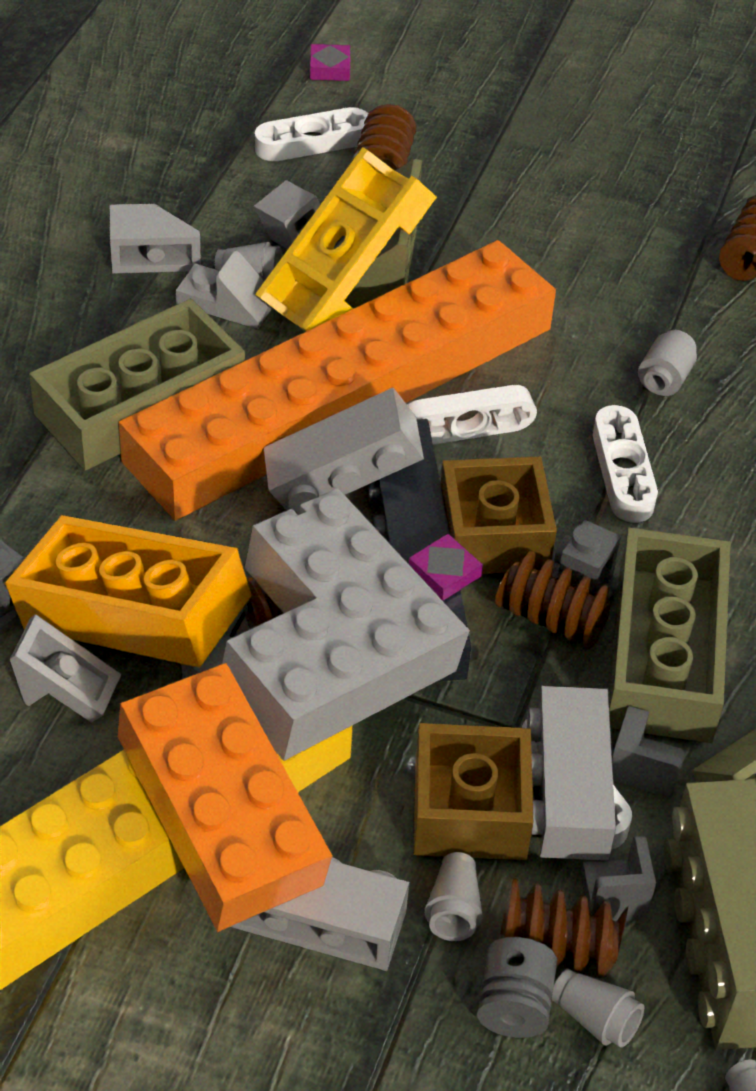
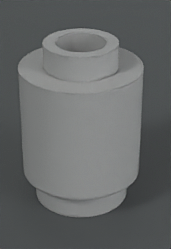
(668, 363)

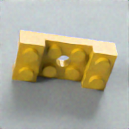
(366, 209)

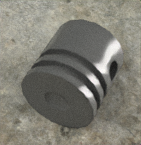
(517, 998)

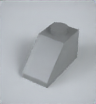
(151, 240)

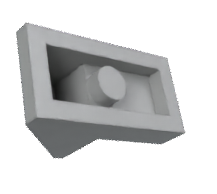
(226, 292)
(57, 665)

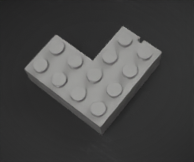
(351, 631)

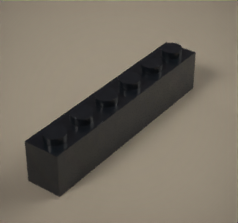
(414, 517)

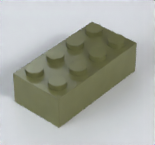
(126, 373)
(671, 633)
(716, 897)

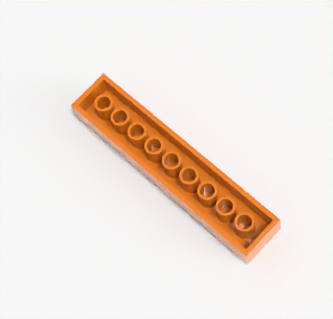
(405, 340)

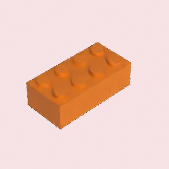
(223, 796)

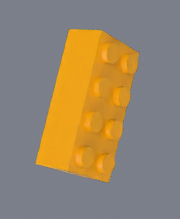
(131, 589)

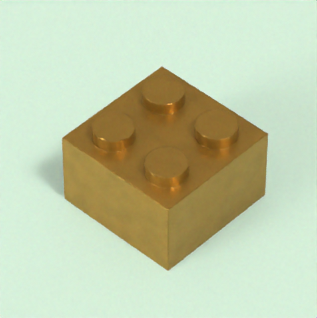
(499, 510)
(473, 791)

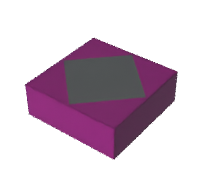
(330, 62)
(446, 566)

